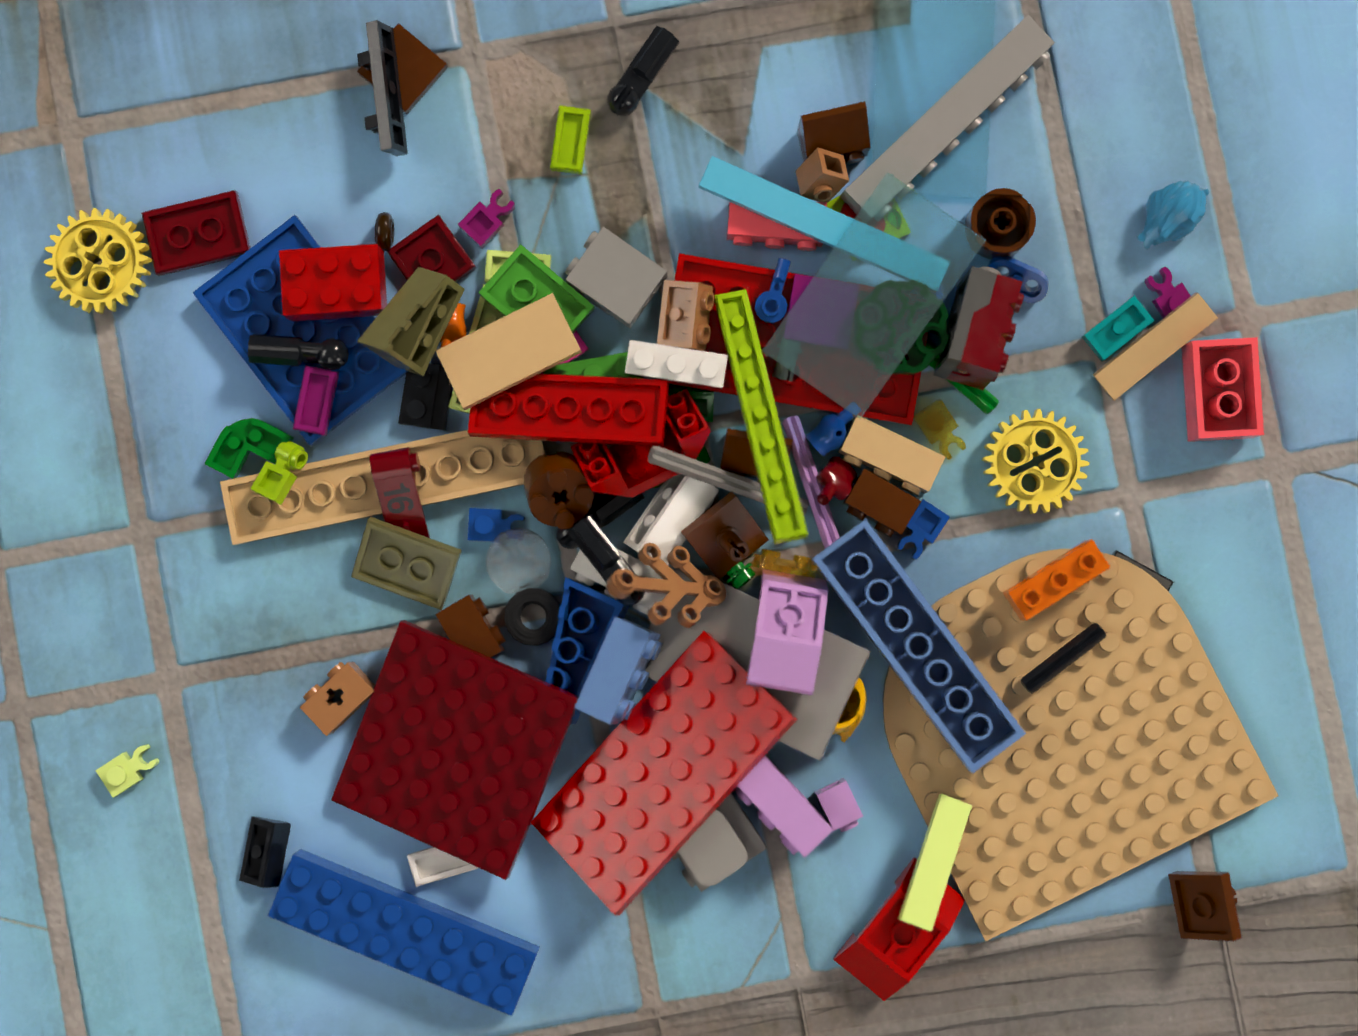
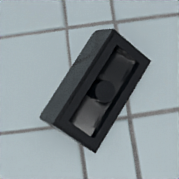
(265, 852)

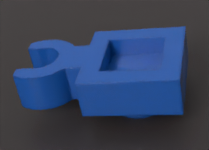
(488, 523)
(925, 525)

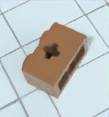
(330, 715)

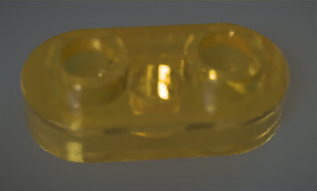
(771, 561)

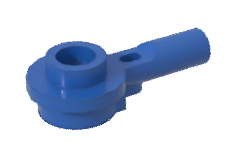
(772, 305)

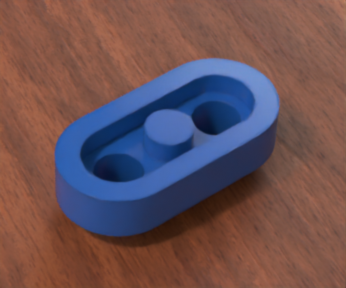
(1024, 273)

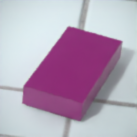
(315, 400)

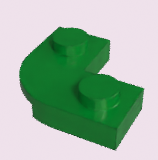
(239, 440)

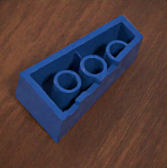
(579, 635)

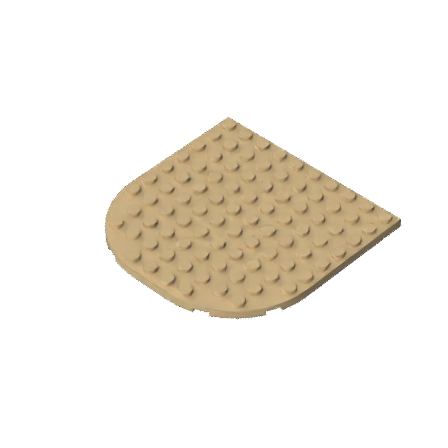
(1116, 752)

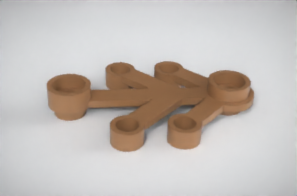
(707, 589)

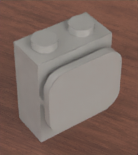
(615, 276)
(720, 846)

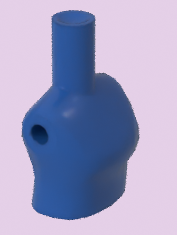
(830, 432)

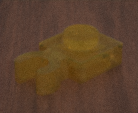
(937, 425)

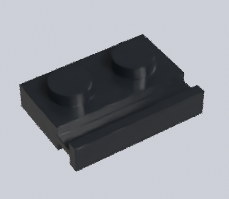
(426, 399)

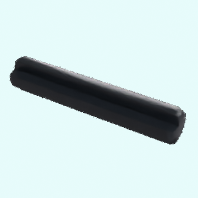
(1063, 657)

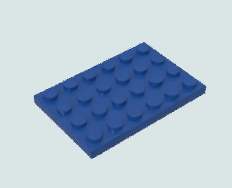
(248, 301)

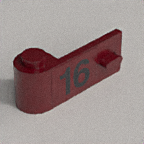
(396, 489)

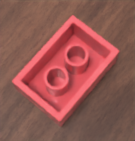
(1222, 389)

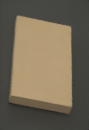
(508, 351)

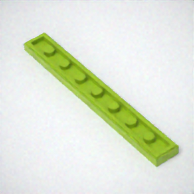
(760, 417)

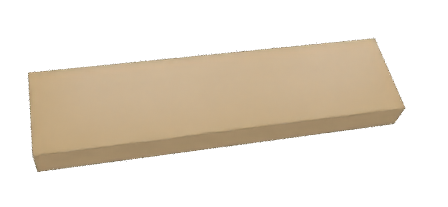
(1155, 346)

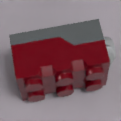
(980, 327)

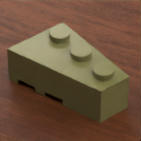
(414, 321)

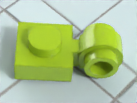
(276, 480)

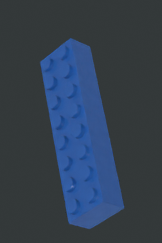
(404, 931)

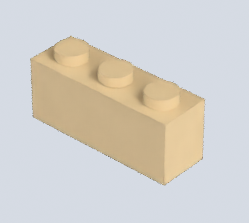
(891, 456)

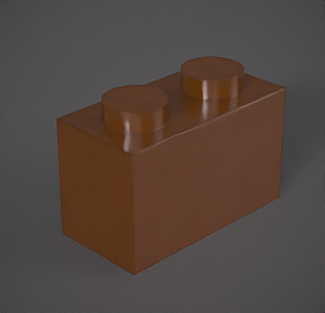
(880, 503)
(469, 627)

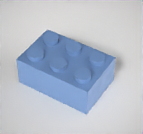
(619, 671)

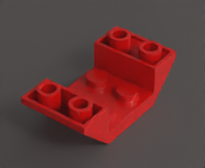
(626, 469)
(890, 950)

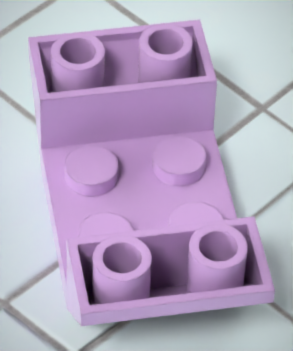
(788, 632)

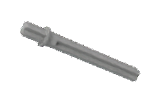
(709, 474)

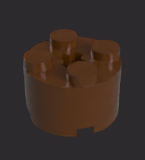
(1013, 213)
(557, 490)

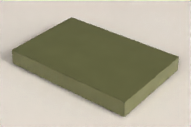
(406, 563)

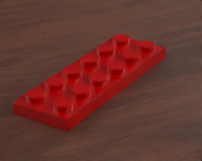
(576, 410)

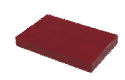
(196, 233)

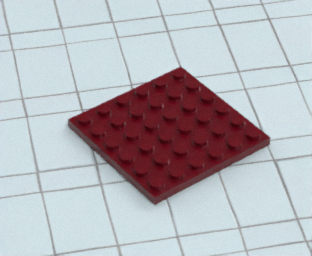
(455, 749)

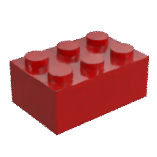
(333, 282)

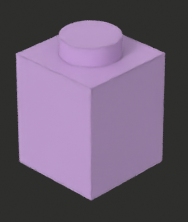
(839, 805)

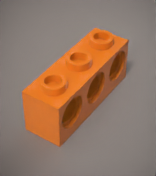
(1056, 579)

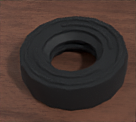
(513, 616)

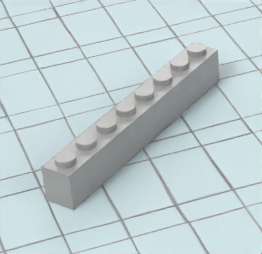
(956, 111)

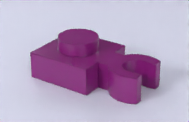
(483, 221)
(1169, 296)

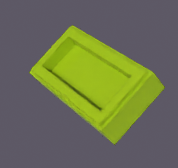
(570, 140)

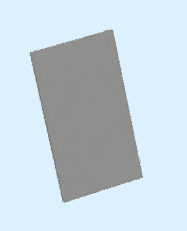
(734, 628)

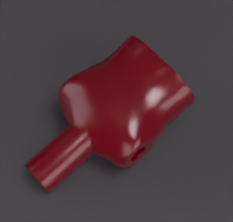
(836, 480)

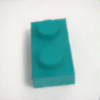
(1118, 328)

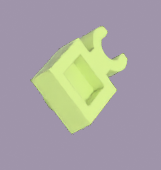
(124, 771)

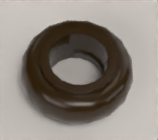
(384, 231)

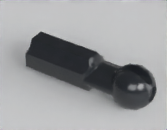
(642, 71)
(294, 351)
(603, 510)
(602, 554)

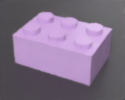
(783, 807)

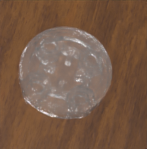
(518, 560)

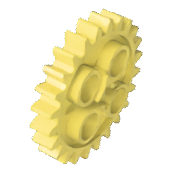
(72, 248)
(1048, 487)

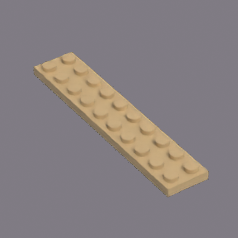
(345, 491)

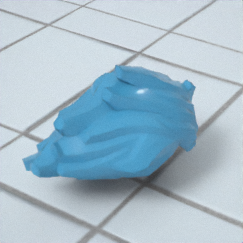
(1173, 212)

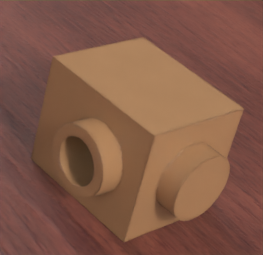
(822, 175)

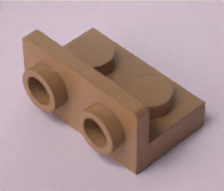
(685, 314)

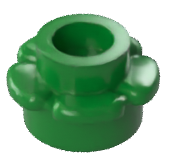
(740, 575)

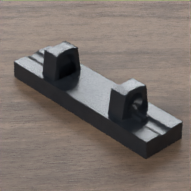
(382, 62)

